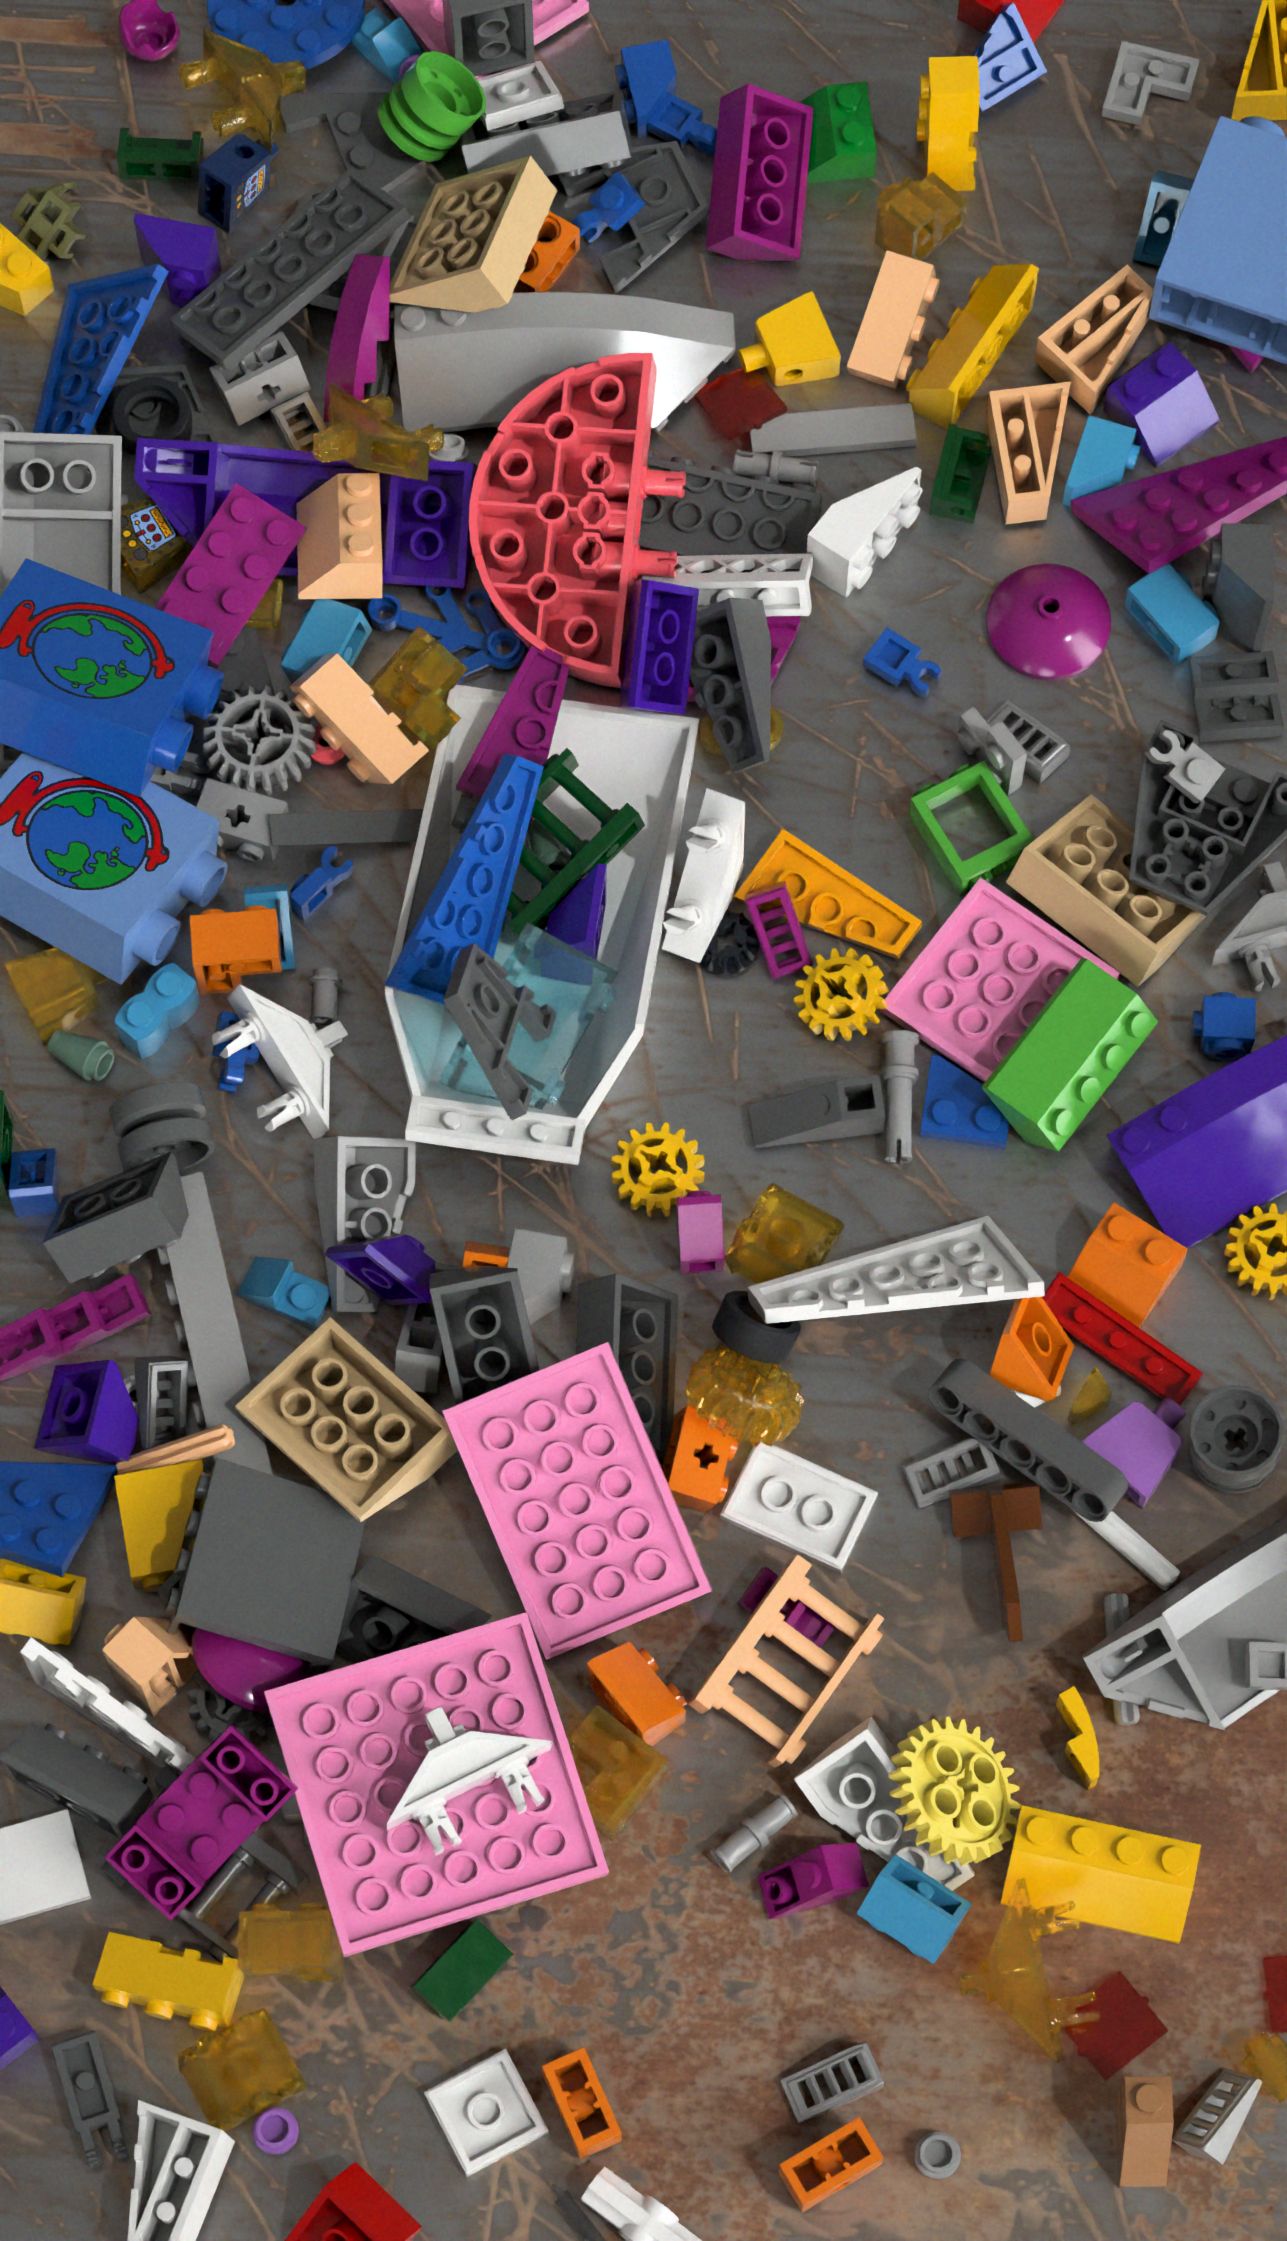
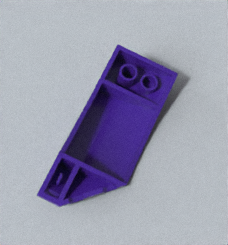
(420, 520)
(1212, 1147)

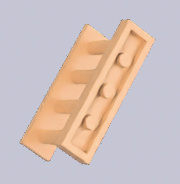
(744, 1657)

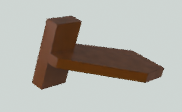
(997, 1512)

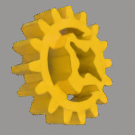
(839, 1013)
(666, 1154)
(1256, 1245)

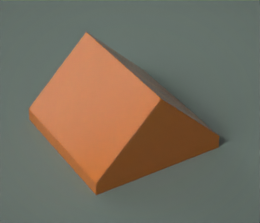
(1032, 1350)

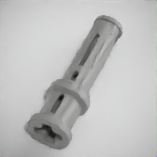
(899, 1076)

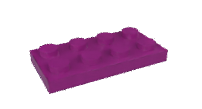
(232, 568)

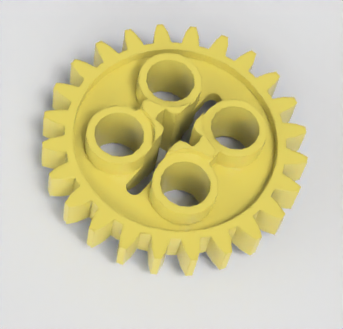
(954, 1791)

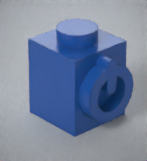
(1225, 1026)

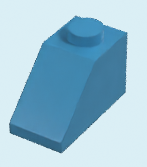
(1161, 215)
(1101, 458)

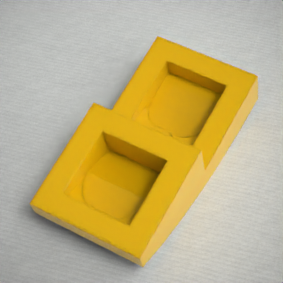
(1083, 1749)

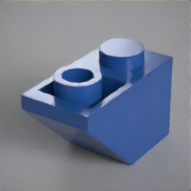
(648, 77)

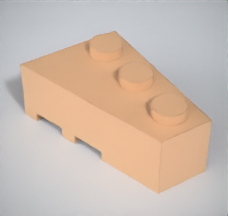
(1025, 445)
(355, 721)

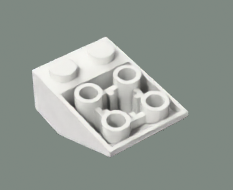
(862, 530)

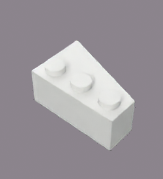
(174, 2174)

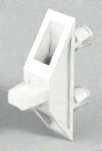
(708, 876)
(294, 1052)
(459, 1763)

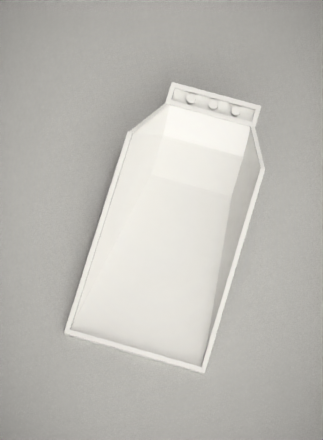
(623, 760)

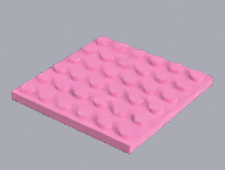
(359, 1741)

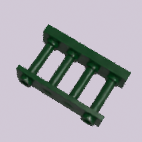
(616, 831)

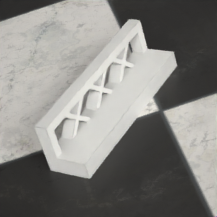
(781, 591)

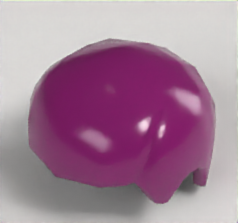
(147, 30)

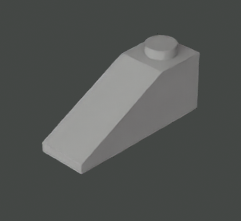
(420, 1348)

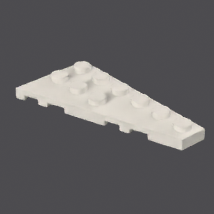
(932, 1270)
(93, 1702)

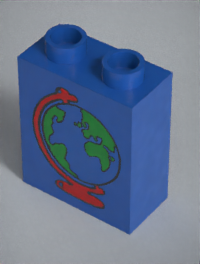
(99, 678)

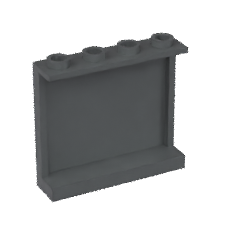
(266, 1564)

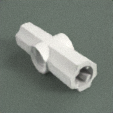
(631, 2212)

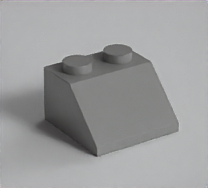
(543, 1270)

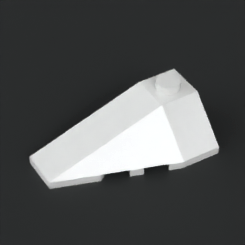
(852, 1790)

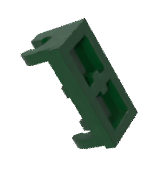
(160, 157)
(960, 474)
(461, 1970)

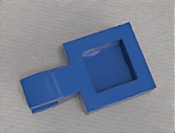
(682, 122)
(613, 207)
(314, 889)
(233, 1066)

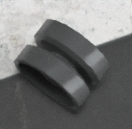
(162, 1121)

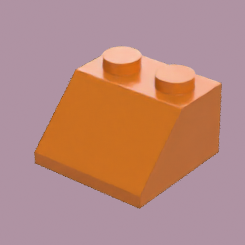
(1127, 1264)
(634, 1692)

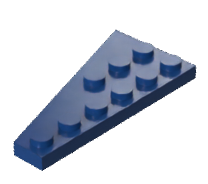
(92, 345)
(474, 886)
(49, 1510)

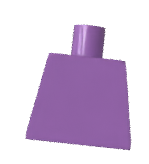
(1140, 1445)

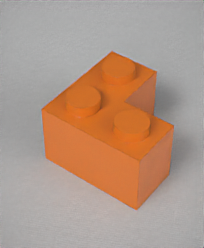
(233, 946)

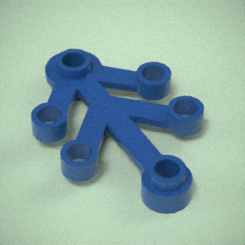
(455, 632)

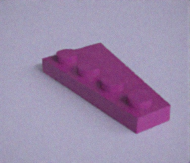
(522, 721)

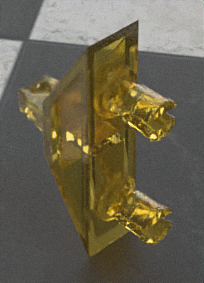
(250, 83)
(372, 441)
(1017, 1973)

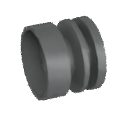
(1232, 1415)

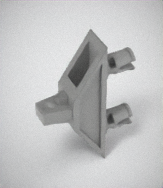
(1260, 930)

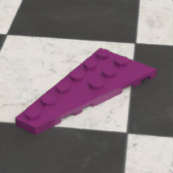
(1185, 506)

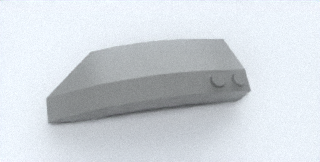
(478, 366)
(60, 510)
(1190, 1643)

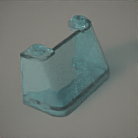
(566, 982)

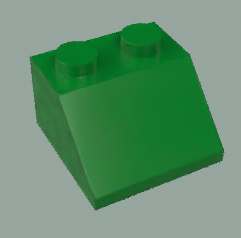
(841, 134)

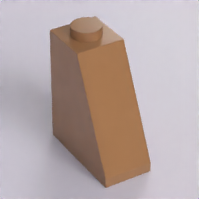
(1144, 2130)

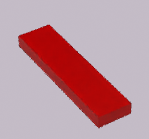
(1120, 1341)

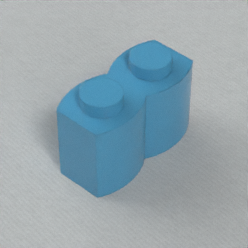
(164, 1005)

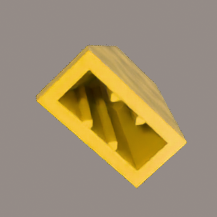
(154, 1518)

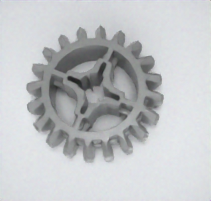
(228, 732)

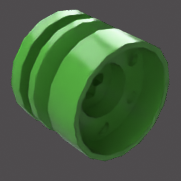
(431, 106)

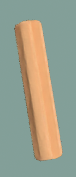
(181, 1450)

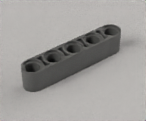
(1028, 1440)

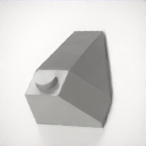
(360, 1198)

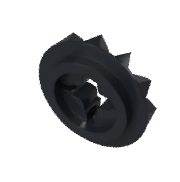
(736, 958)

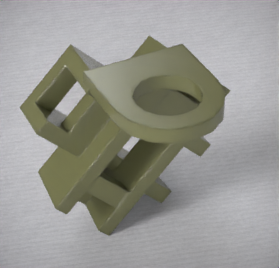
(40, 229)

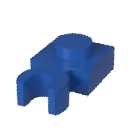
(897, 659)

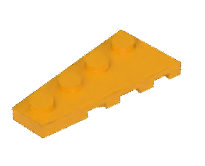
(831, 898)

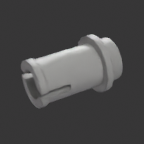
(324, 995)

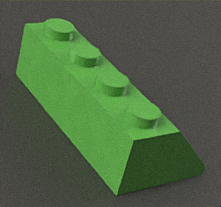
(1069, 1055)

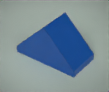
(34, 1182)

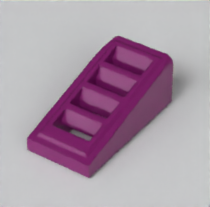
(787, 908)

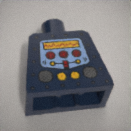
(234, 180)

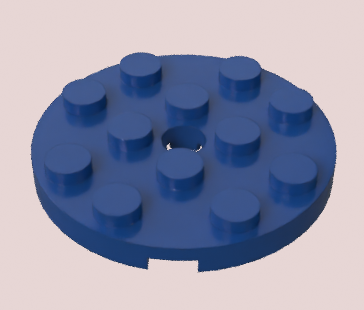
(302, 32)

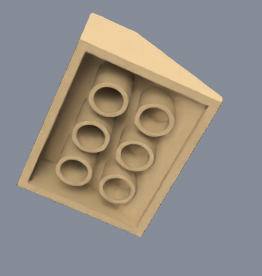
(474, 238)
(1082, 882)
(349, 1422)

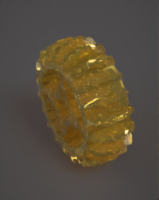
(744, 1396)

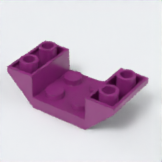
(200, 1821)

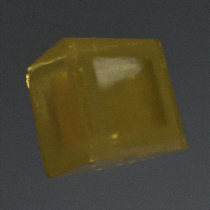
(270, 609)
(1091, 1399)

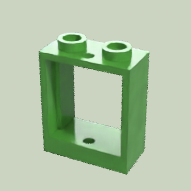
(988, 863)

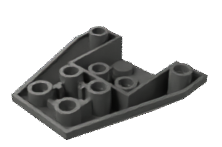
(1207, 847)

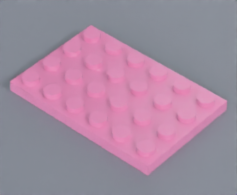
(577, 1500)

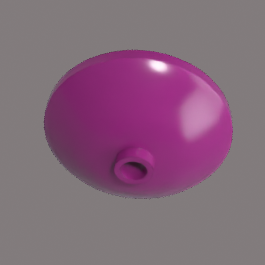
(1045, 642)
(243, 1669)

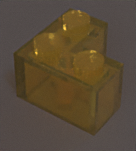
(918, 216)
(416, 683)
(625, 1769)
(290, 1943)

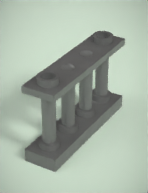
(281, 1878)

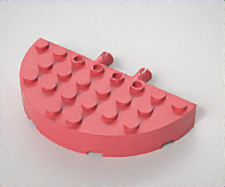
(563, 512)

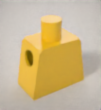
(793, 344)

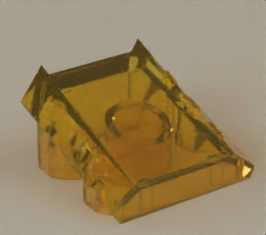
(781, 1237)
(240, 2070)

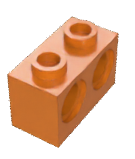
(550, 258)

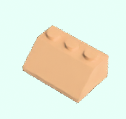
(342, 539)

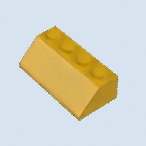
(973, 343)
(1109, 1871)

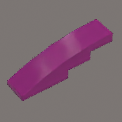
(359, 325)
(70, 1326)

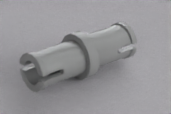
(776, 467)
(754, 1833)

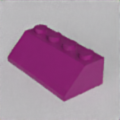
(759, 176)

